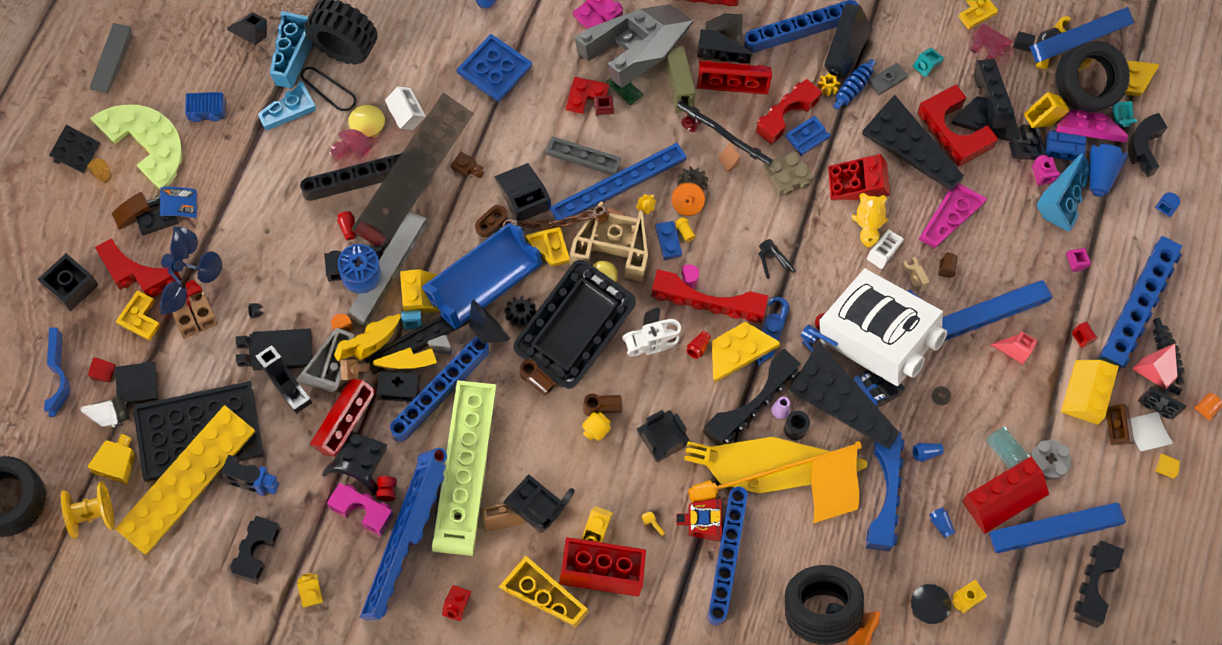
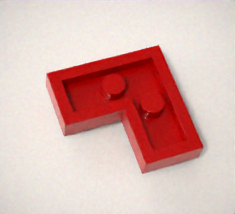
(581, 91)

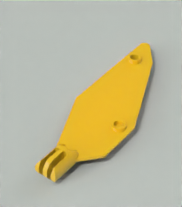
(756, 456)

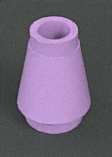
(781, 408)

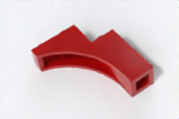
(126, 271)

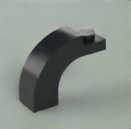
(1138, 145)
(283, 379)

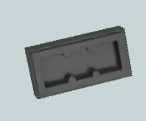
(887, 79)

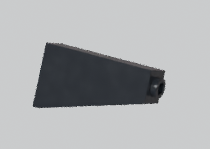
(848, 40)

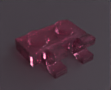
(991, 39)

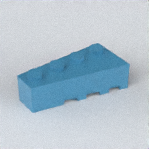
(290, 50)

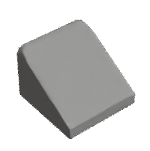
(440, 345)

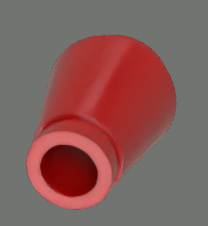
(346, 222)
(698, 345)

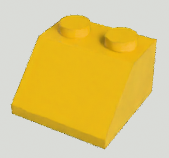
(412, 292)

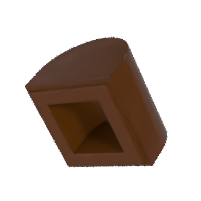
(948, 265)

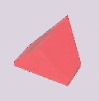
(1017, 346)
(1159, 367)

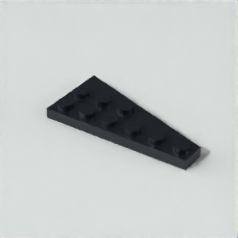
(904, 137)
(833, 391)

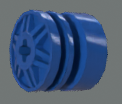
(361, 278)

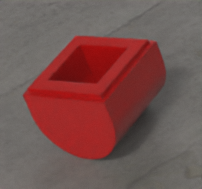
(1084, 334)

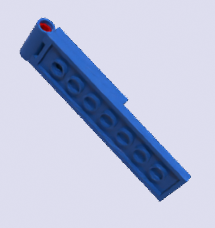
(406, 530)

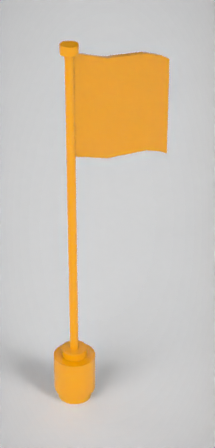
(832, 483)

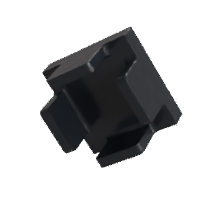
(663, 434)

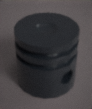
(796, 425)

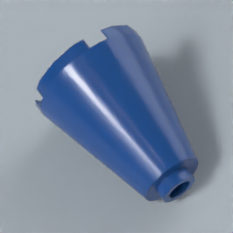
(1105, 167)

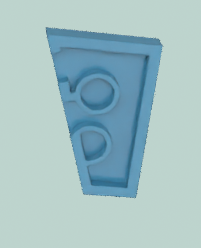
(292, 106)

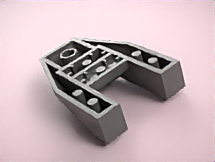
(645, 36)

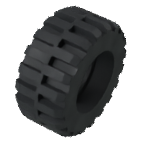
(341, 31)

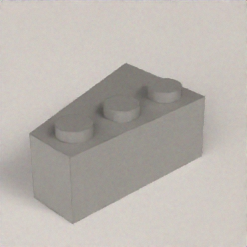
(324, 368)

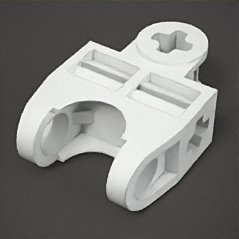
(646, 339)

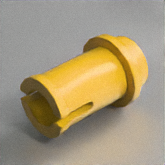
(685, 229)

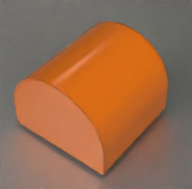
(342, 322)
(1209, 405)

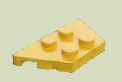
(739, 348)

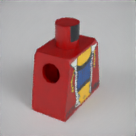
(702, 520)

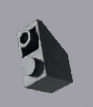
(250, 27)

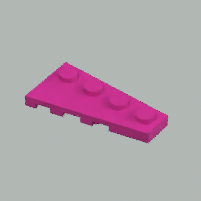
(951, 213)

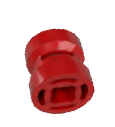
(386, 488)

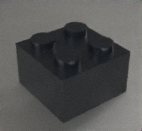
(68, 282)

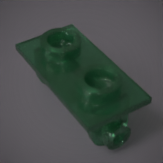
(628, 92)

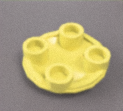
(367, 120)

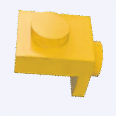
(309, 589)

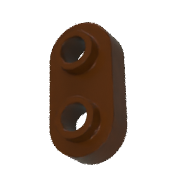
(488, 220)

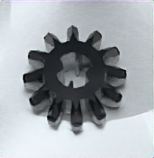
(520, 305)

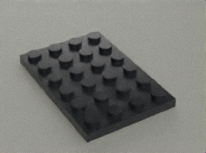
(171, 424)

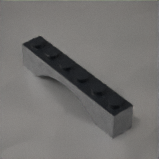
(726, 424)

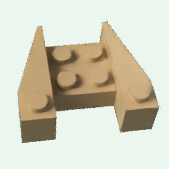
(616, 236)

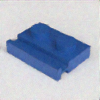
(808, 135)

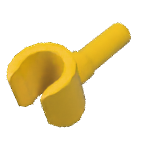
(649, 518)

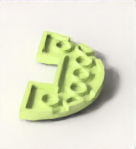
(152, 132)

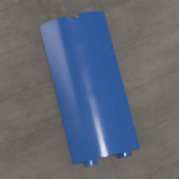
(482, 274)

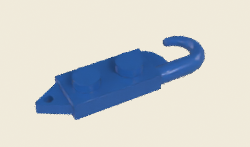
(774, 324)

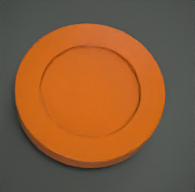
(688, 199)

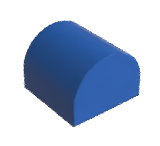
(1168, 203)

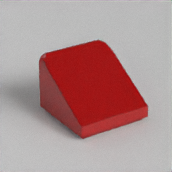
(101, 370)

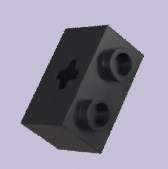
(407, 390)

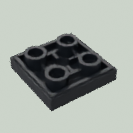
(137, 382)

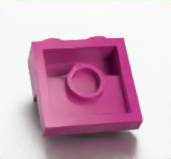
(597, 12)

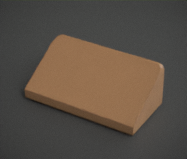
(500, 517)

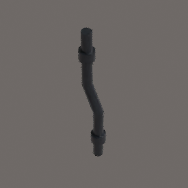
(694, 113)

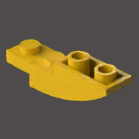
(373, 339)

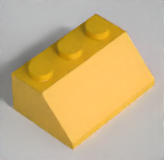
(1089, 390)

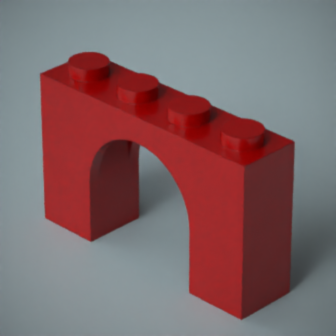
(959, 147)

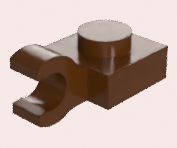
(466, 164)

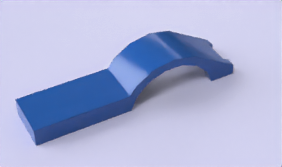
(54, 403)

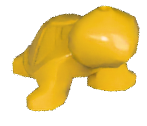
(871, 217)

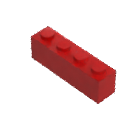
(342, 417)

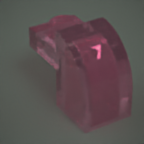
(351, 140)

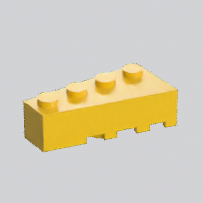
(538, 589)

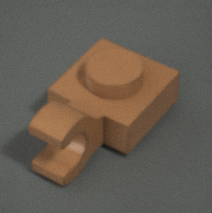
(350, 368)

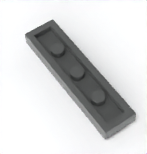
(583, 156)

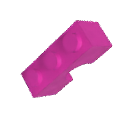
(346, 499)

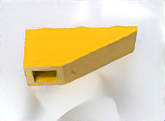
(597, 525)

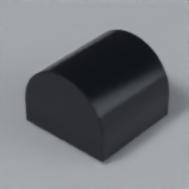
(1023, 41)

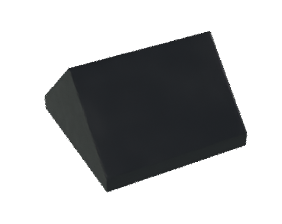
(485, 326)

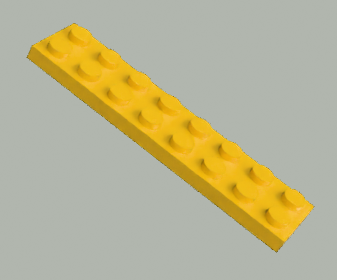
(184, 480)

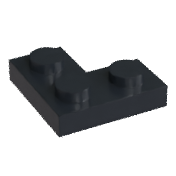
(1030, 146)

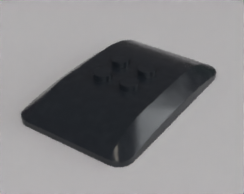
(575, 324)

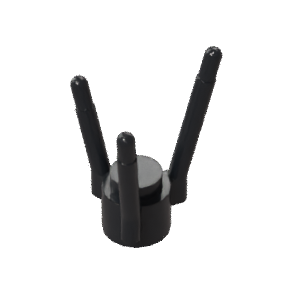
(770, 250)

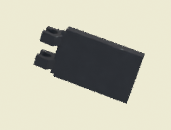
(292, 346)

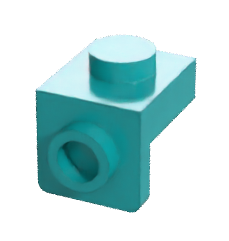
(1123, 114)

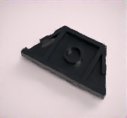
(975, 117)

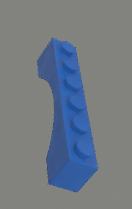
(881, 531)

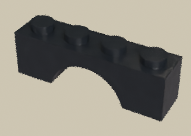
(999, 105)
(1091, 607)

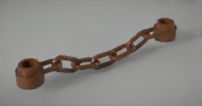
(602, 217)

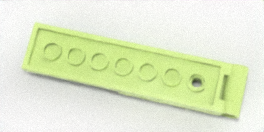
(464, 469)

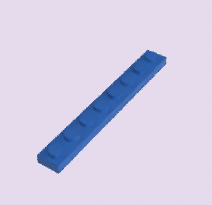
(619, 182)

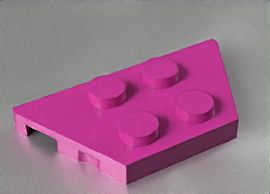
(1091, 125)

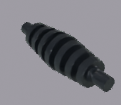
(1163, 340)

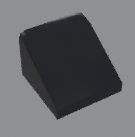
(651, 316)

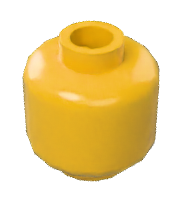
(596, 426)

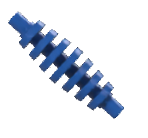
(854, 84)

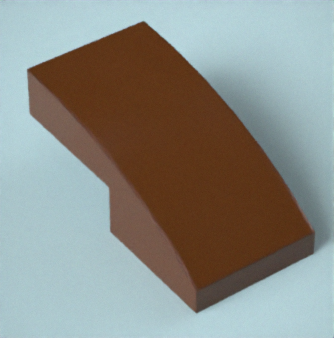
(128, 210)

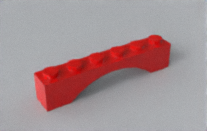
(745, 306)

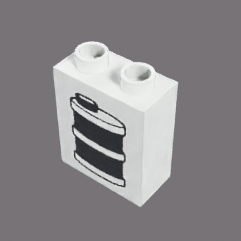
(883, 327)

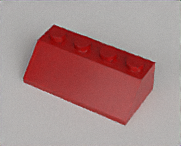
(734, 77)
(1007, 495)
(602, 567)

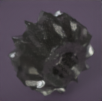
(694, 176)

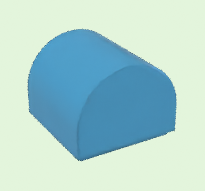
(411, 319)

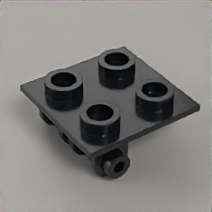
(74, 149)

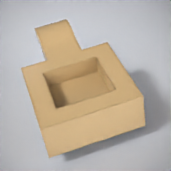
(918, 275)

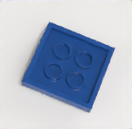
(494, 67)

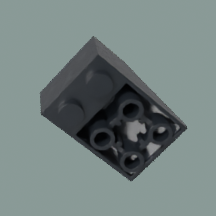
(523, 192)

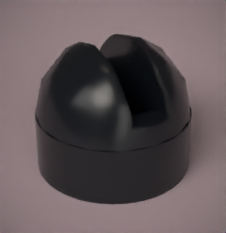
(254, 310)

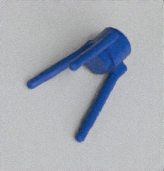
(811, 334)

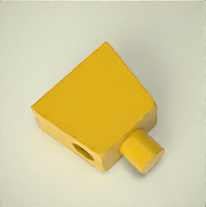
(1046, 111)
(114, 460)

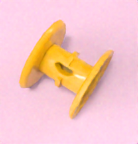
(87, 510)

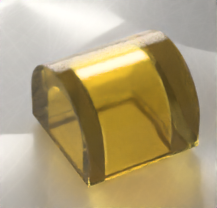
(100, 169)

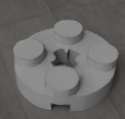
(1058, 452)

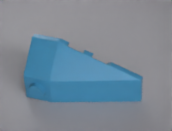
(1062, 197)

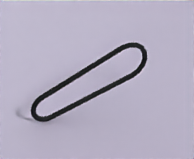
(341, 109)

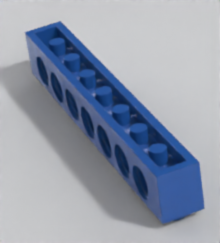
(1163, 249)

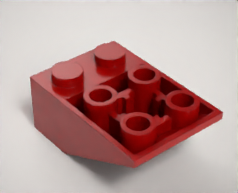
(859, 176)

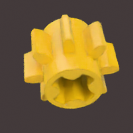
(828, 84)

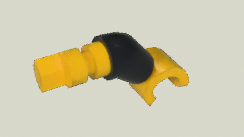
(1057, 29)

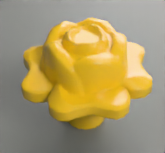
(646, 203)

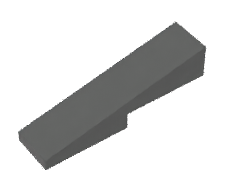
(109, 62)

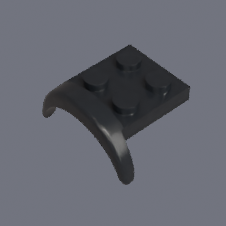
(358, 459)
(537, 503)

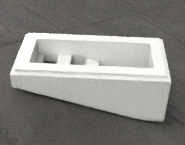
(878, 257)

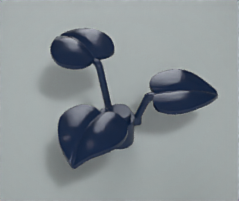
(182, 244)

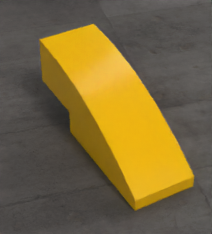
(406, 360)

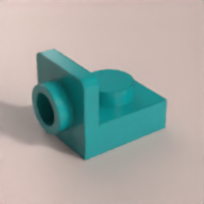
(927, 61)

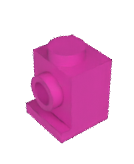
(1045, 170)

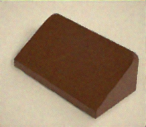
(1119, 425)

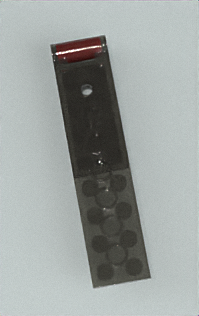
(412, 171)

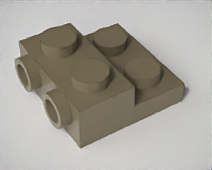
(788, 174)

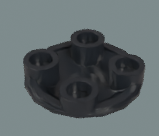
(930, 604)

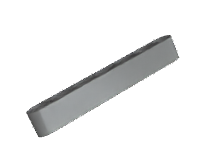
(390, 265)

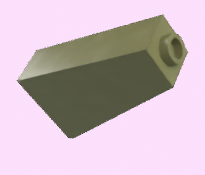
(680, 78)

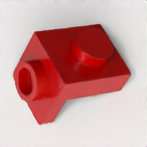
(456, 603)

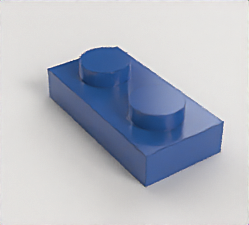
(668, 240)

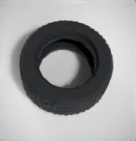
(1116, 71)
(32, 499)
(824, 628)

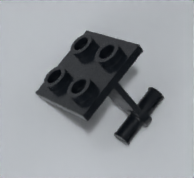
(1159, 401)

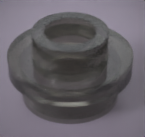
(937, 399)

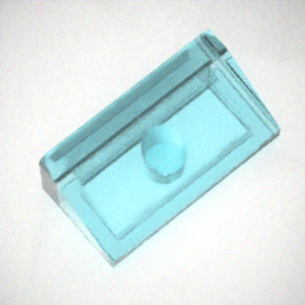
(1007, 447)

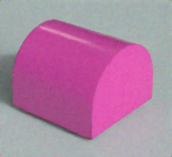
(1078, 259)
(690, 275)

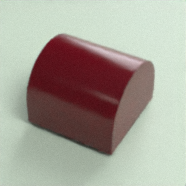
(603, 105)

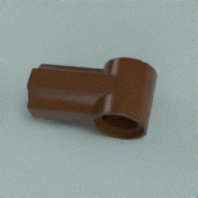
(537, 378)
(604, 404)

